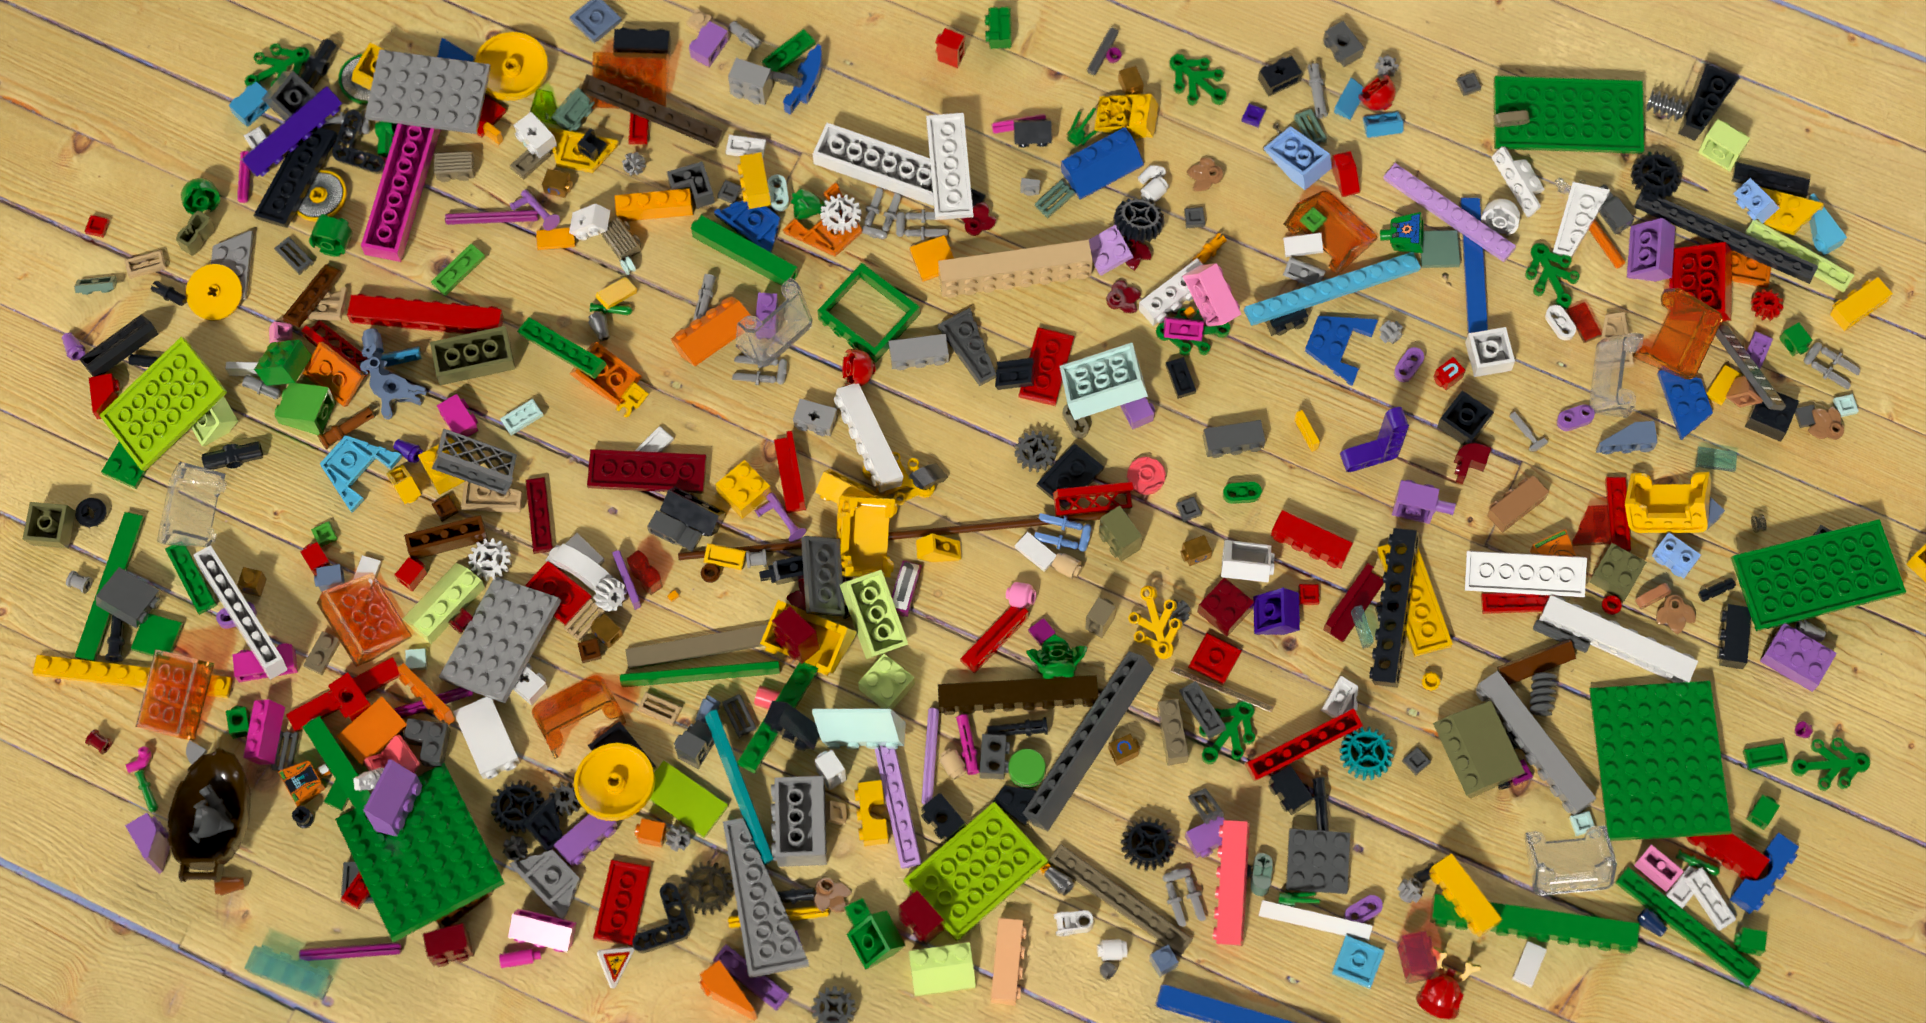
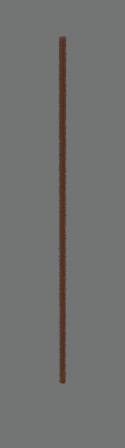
(916, 533)

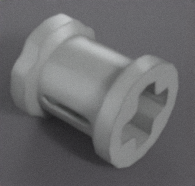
(756, 558)
(79, 582)

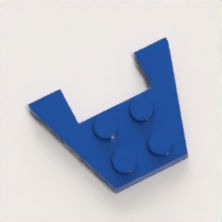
(1330, 340)

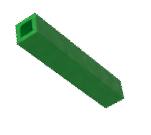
(743, 251)
(337, 763)

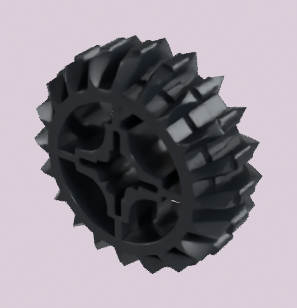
(1659, 169)
(1139, 220)
(511, 811)
(1151, 851)

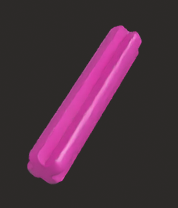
(1007, 125)
(243, 182)

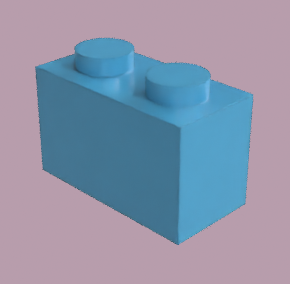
(249, 104)

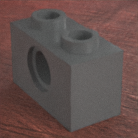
(1343, 35)

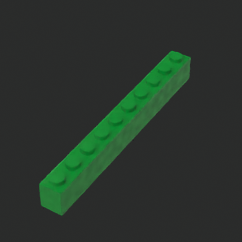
(1547, 926)

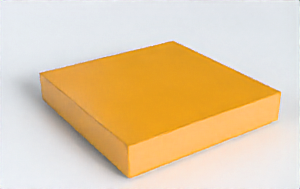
(928, 254)

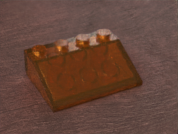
(635, 72)
(363, 618)
(175, 695)

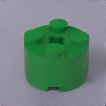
(331, 235)

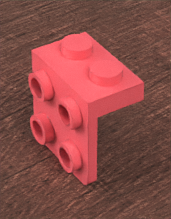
(397, 751)

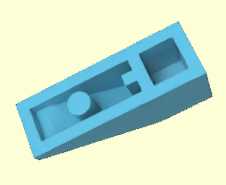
(1825, 231)

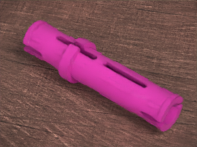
(972, 766)

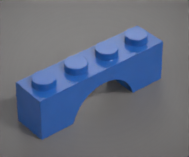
(1750, 893)

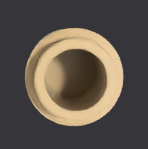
(1067, 565)
(953, 763)

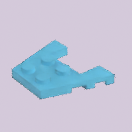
(349, 461)

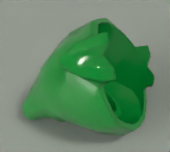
(806, 204)

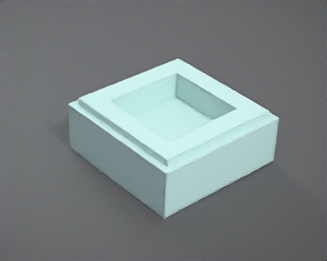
(1845, 405)
(416, 659)
(1581, 822)

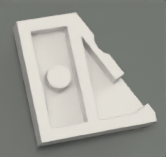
(1341, 698)

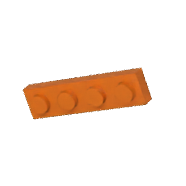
(429, 699)

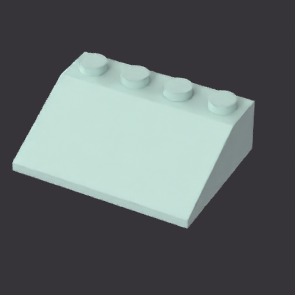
(1103, 381)
(860, 728)

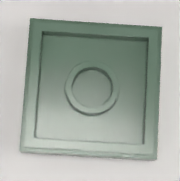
(1440, 249)

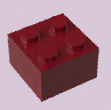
(1225, 607)
(795, 635)
(921, 918)
(448, 945)

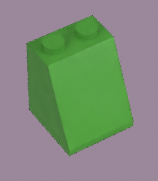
(305, 407)

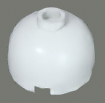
(1501, 216)

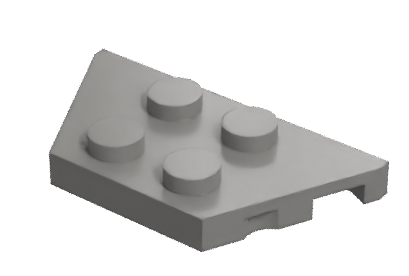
(237, 256)
(550, 880)

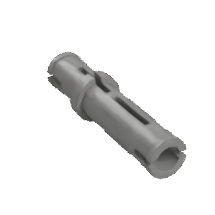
(1317, 90)
(705, 295)

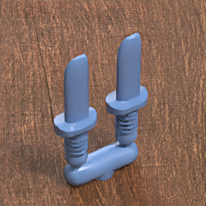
(1086, 531)

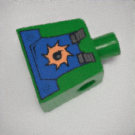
(1405, 233)

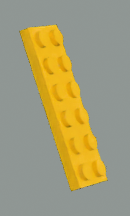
(1425, 622)

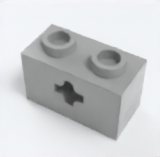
(808, 411)

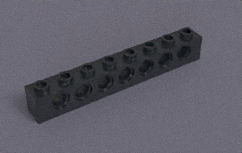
(1390, 676)

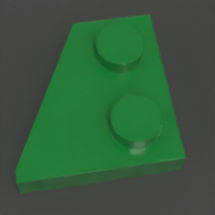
(123, 468)

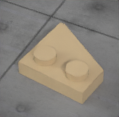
(330, 307)

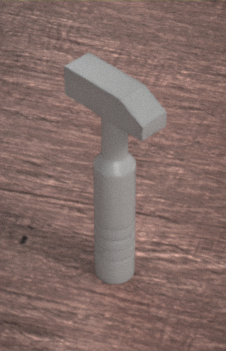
(1528, 433)

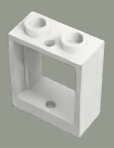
(1247, 561)

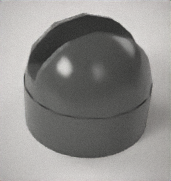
(1107, 970)

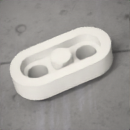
(1563, 322)

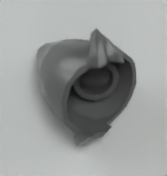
(208, 822)

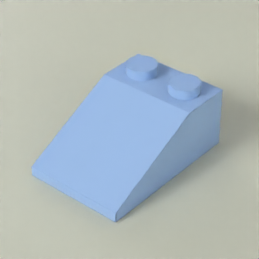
(1299, 157)

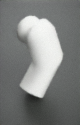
(1152, 172)

